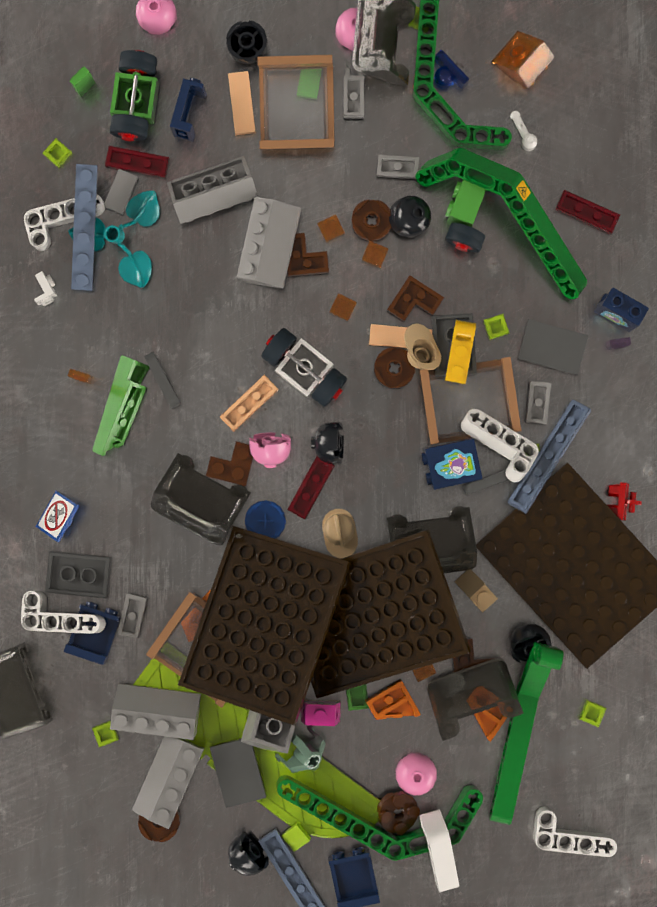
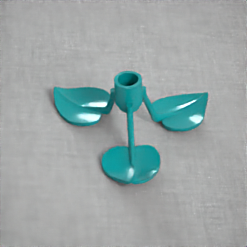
(137, 267)

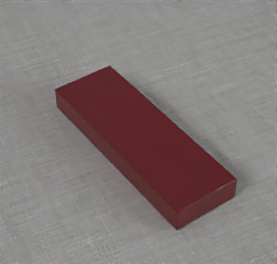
(137, 162)
(587, 212)
(310, 488)

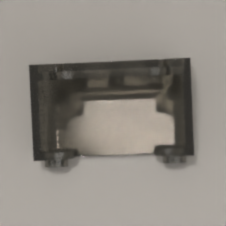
(377, 38)
(198, 501)
(451, 537)
(472, 692)
(19, 698)

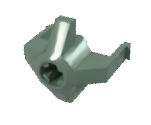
(306, 755)

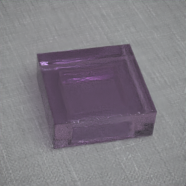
(618, 343)

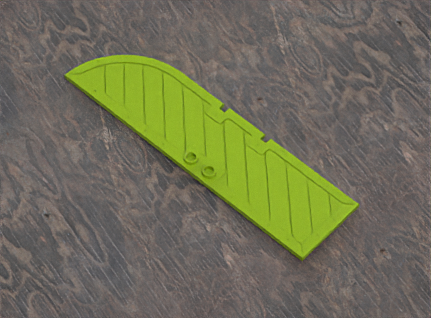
(228, 723)

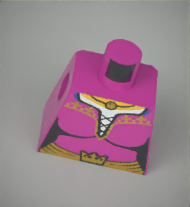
(320, 712)

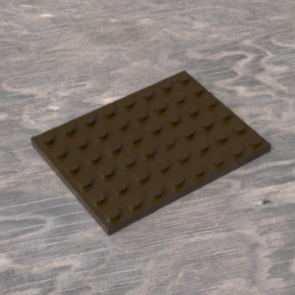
(575, 565)
(389, 617)
(264, 625)

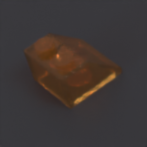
(523, 58)

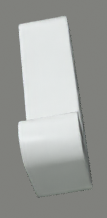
(46, 222)
(477, 426)
(63, 619)
(575, 838)
(440, 850)

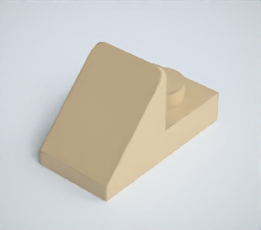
(476, 590)

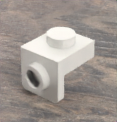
(46, 284)

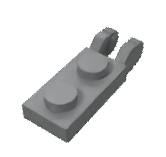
(353, 94)

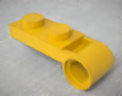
(460, 351)

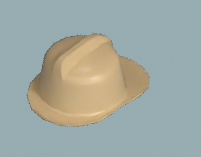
(421, 348)
(340, 533)

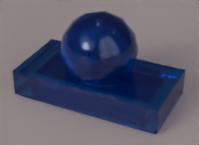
(449, 72)

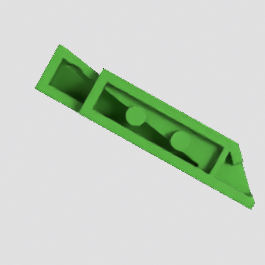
(121, 405)

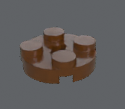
(372, 208)
(392, 379)
(408, 815)
(157, 832)

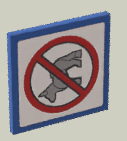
(57, 516)

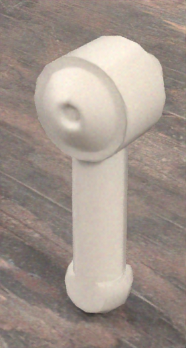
(529, 140)

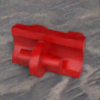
(622, 490)

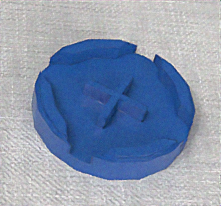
(265, 519)

